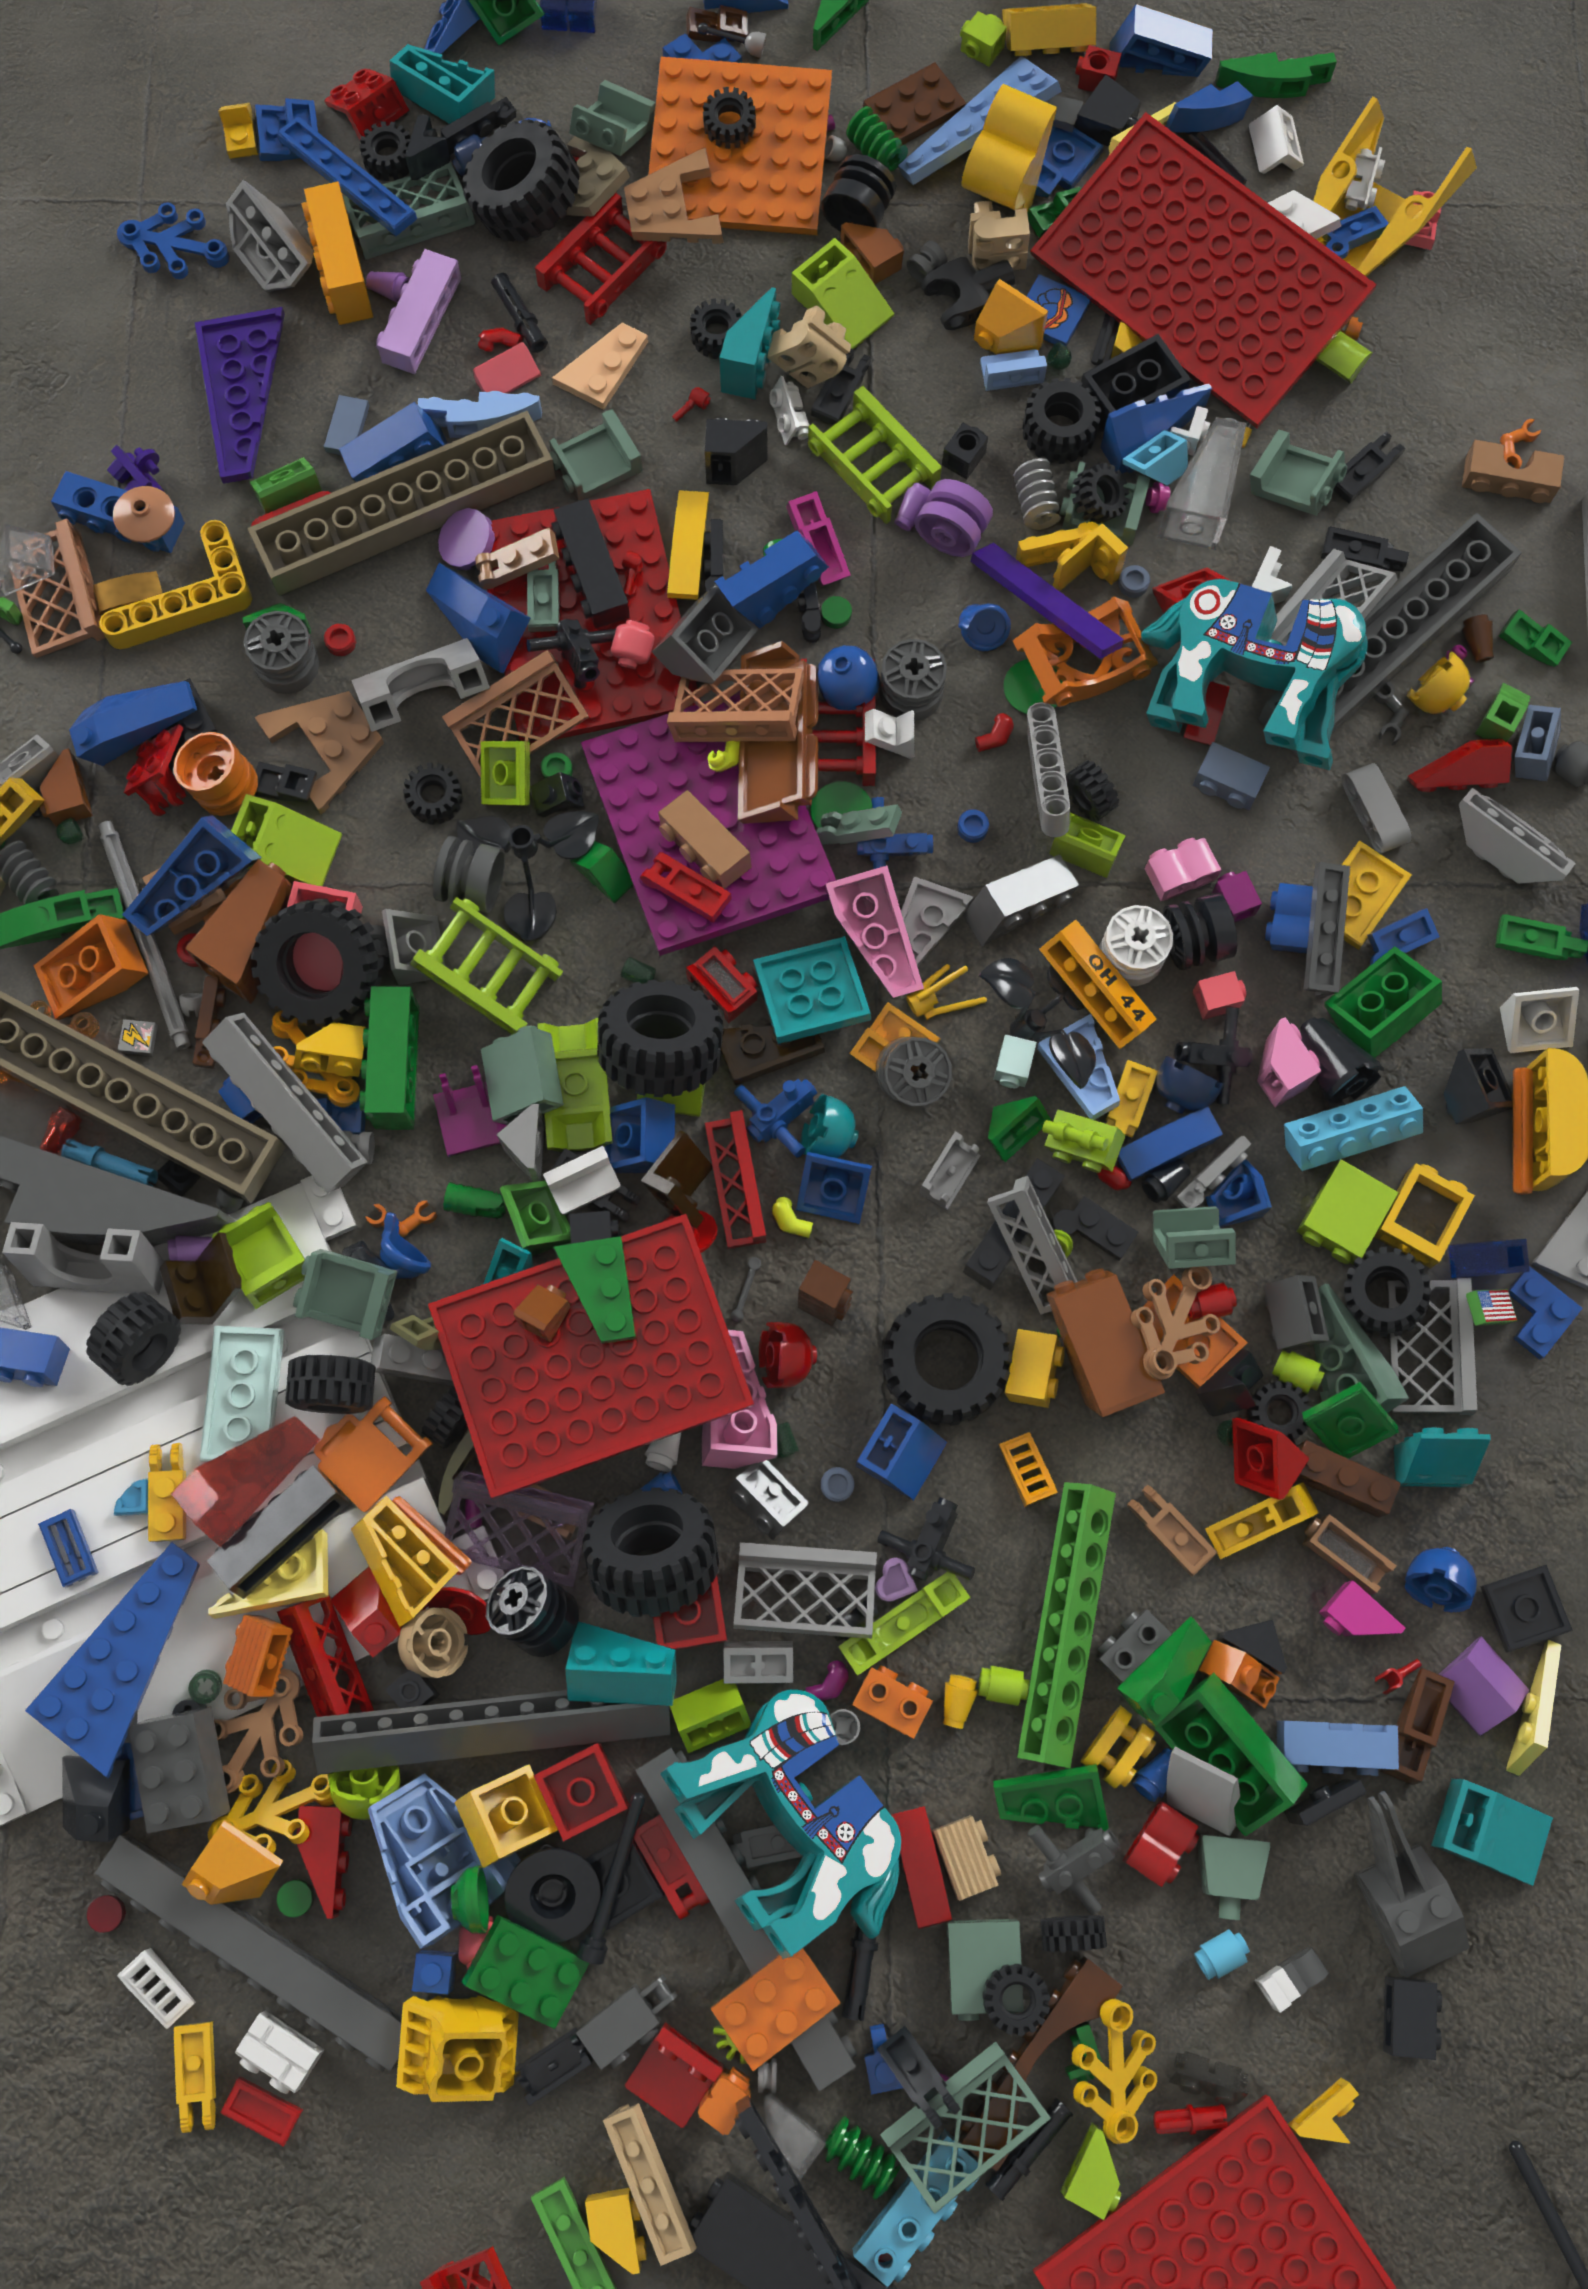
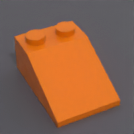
(91, 966)

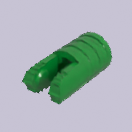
(473, 1201)

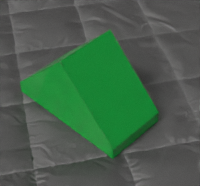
(604, 871)

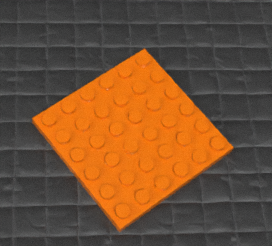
(773, 177)

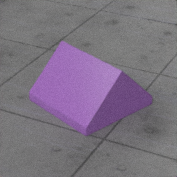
(1483, 1687)

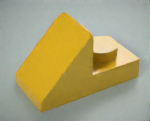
(239, 130)
(1317, 2119)

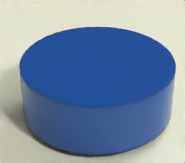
(973, 826)

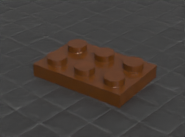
(917, 103)

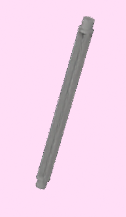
(147, 944)

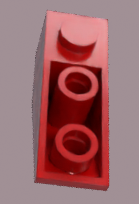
(1473, 763)
(325, 1854)

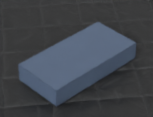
(346, 423)

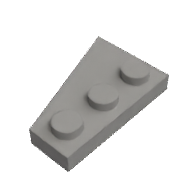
(930, 914)

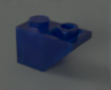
(1489, 1258)

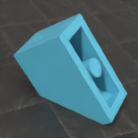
(1160, 458)

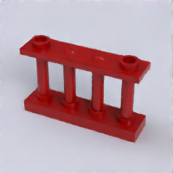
(572, 252)
(862, 765)

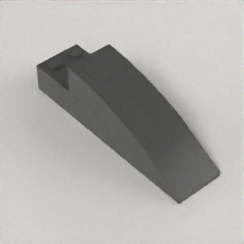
(84, 1201)

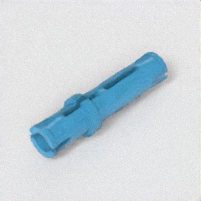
(102, 1160)

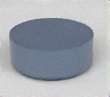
(1134, 581)
(837, 1484)

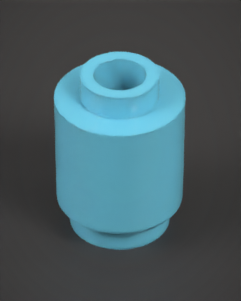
(1222, 1954)

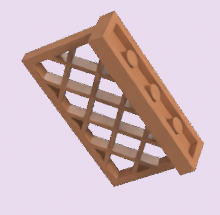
(81, 587)
(508, 690)
(734, 723)

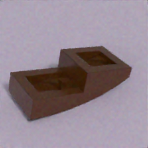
(726, 19)

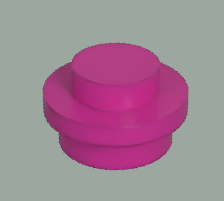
(1157, 497)

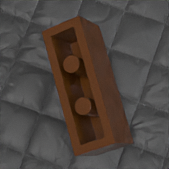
(825, 1293)
(1347, 1480)

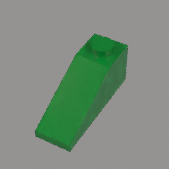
(832, 17)
(1167, 1673)

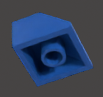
(639, 1134)

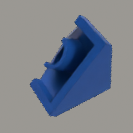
(1240, 1196)

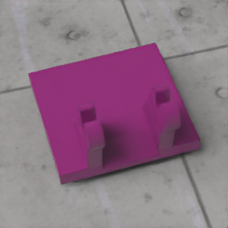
(466, 1116)

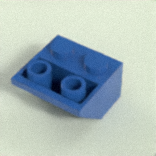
(901, 1452)

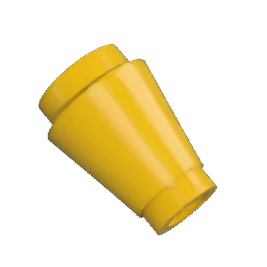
(958, 1700)

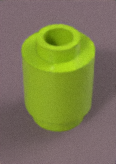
(1298, 1370)
(1003, 1685)

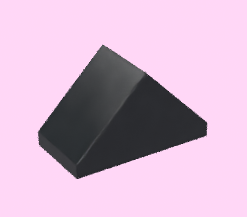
(1259, 1642)

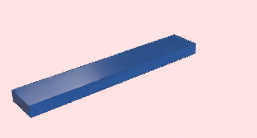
(353, 180)

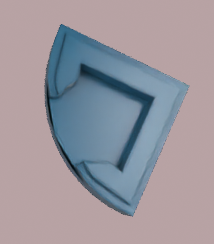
(133, 1500)

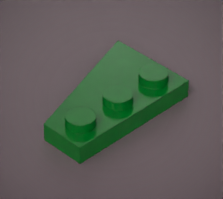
(602, 1285)
(1055, 1796)

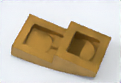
(126, 590)

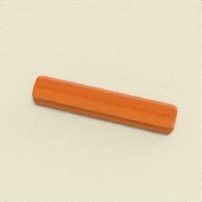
(451, 1551)

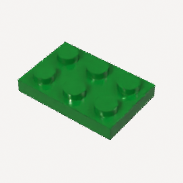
(525, 1972)

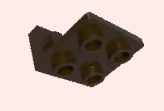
(677, 1176)
(202, 1287)

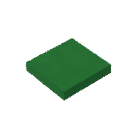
(1350, 1421)

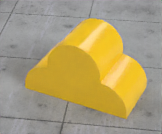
(1010, 149)
(1558, 1117)

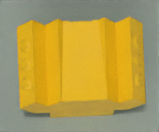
(457, 2048)

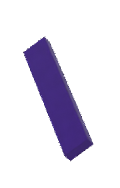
(1047, 600)

